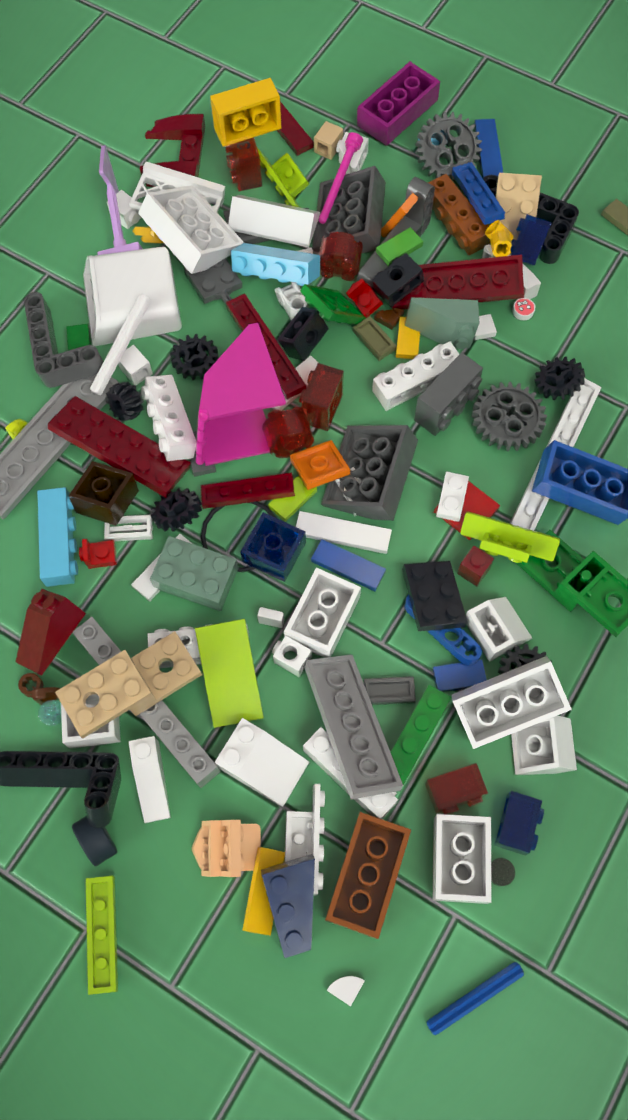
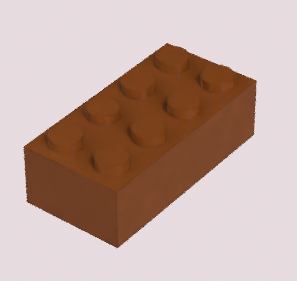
(368, 875)

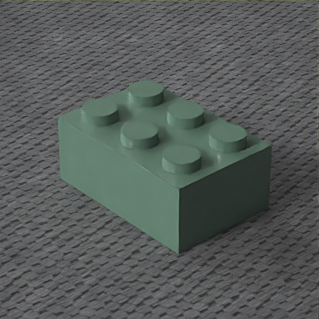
(194, 573)

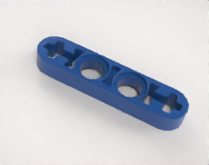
(451, 646)

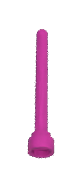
(353, 143)

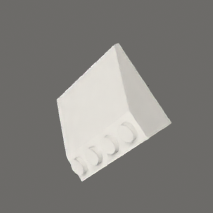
(189, 227)

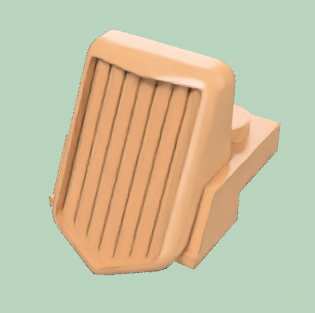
(226, 847)

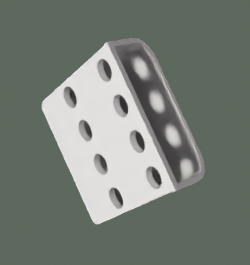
(116, 286)

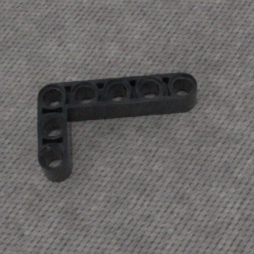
(559, 213)
(88, 770)

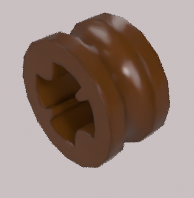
(25, 679)

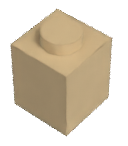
(327, 139)

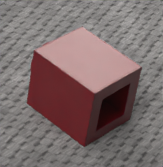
(475, 566)

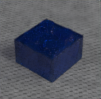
(273, 546)

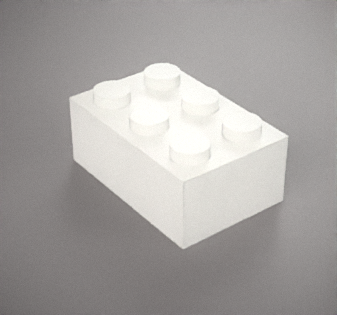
(323, 612)
(462, 859)

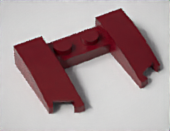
(189, 129)

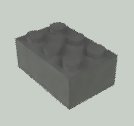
(448, 394)

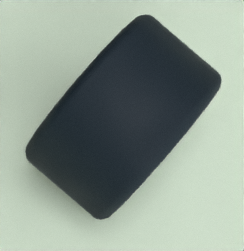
(94, 841)

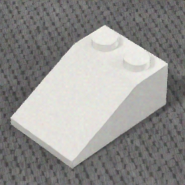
(261, 762)

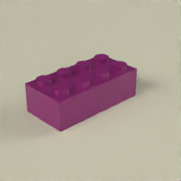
(398, 103)

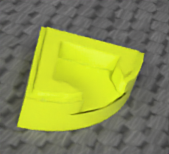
(15, 427)

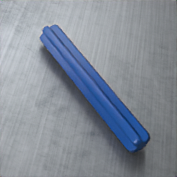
(475, 998)

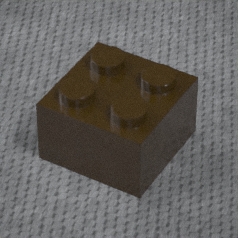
(104, 493)

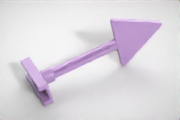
(107, 174)

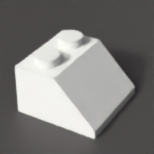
(544, 748)

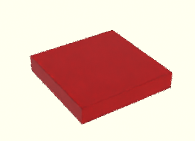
(475, 502)

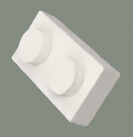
(452, 496)

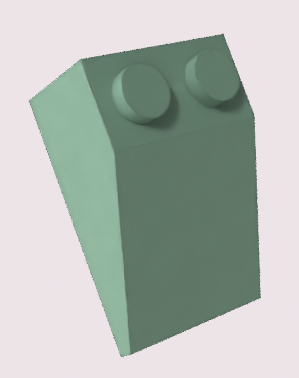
(444, 320)

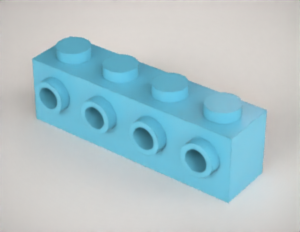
(275, 263)
(56, 537)

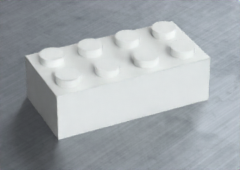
(510, 702)

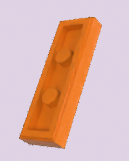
(399, 214)

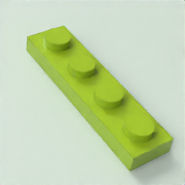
(101, 935)

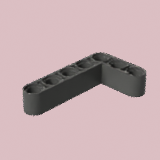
(416, 218)
(50, 366)

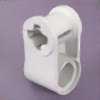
(291, 299)

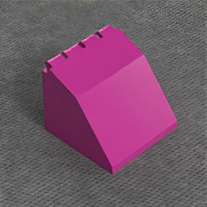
(234, 401)

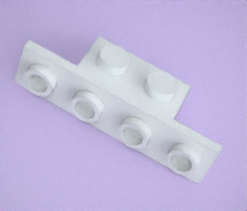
(303, 835)

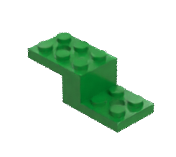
(583, 583)

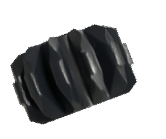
(124, 401)

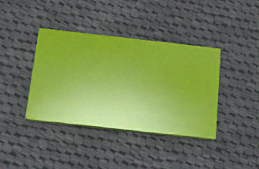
(229, 672)

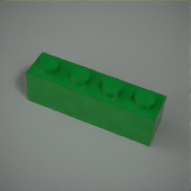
(419, 730)

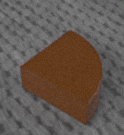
(389, 317)
(44, 694)

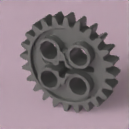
(431, 153)
(519, 401)

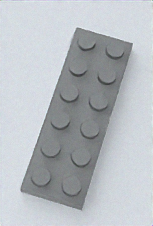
(352, 727)

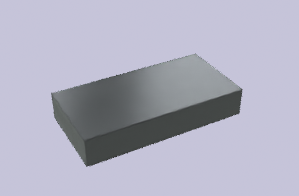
(390, 690)

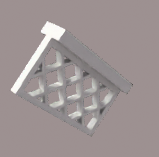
(167, 178)

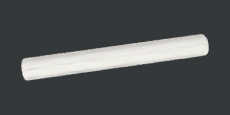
(120, 344)

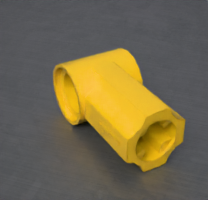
(500, 238)

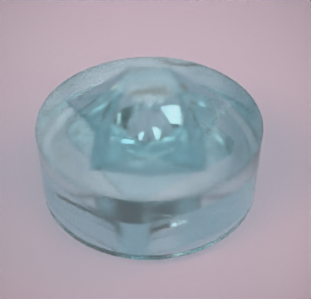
(50, 712)

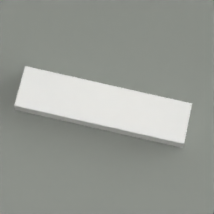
(344, 532)

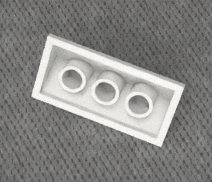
(272, 220)

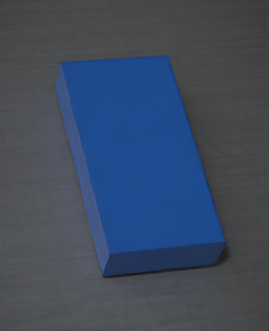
(458, 676)

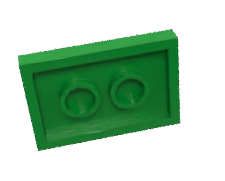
(332, 305)

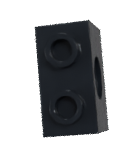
(394, 290)
(303, 333)

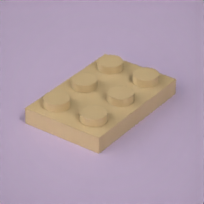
(518, 197)

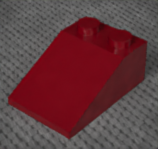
(46, 629)

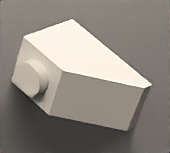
(358, 157)

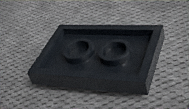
(434, 596)

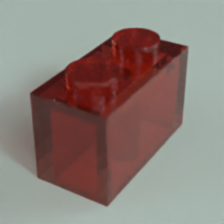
(456, 789)

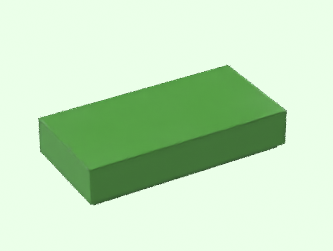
(402, 243)

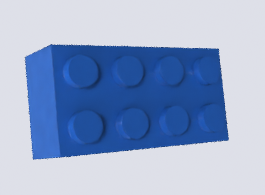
(583, 482)

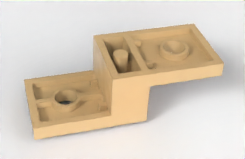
(127, 684)

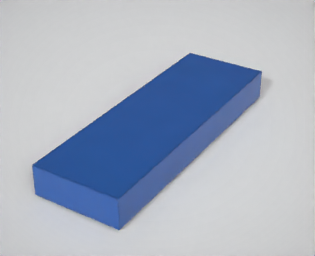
(348, 565)

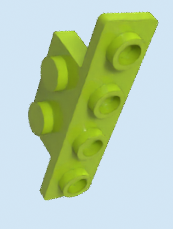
(287, 176)
(508, 539)

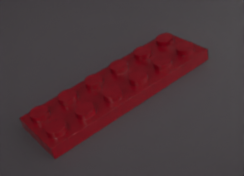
(470, 280)
(118, 445)

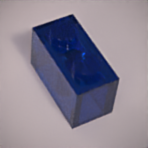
(530, 239)
(519, 823)

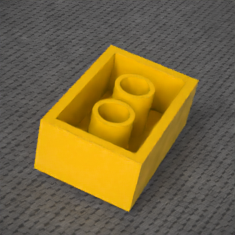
(246, 111)

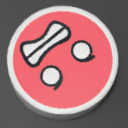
(523, 309)

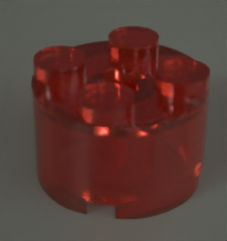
(340, 256)
(287, 432)

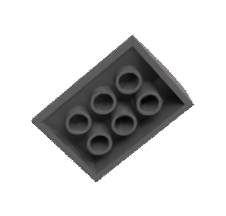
(355, 209)
(382, 463)

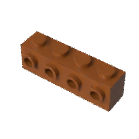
(458, 215)

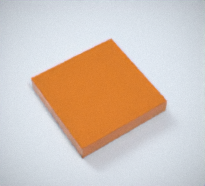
(319, 464)

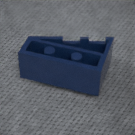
(291, 902)

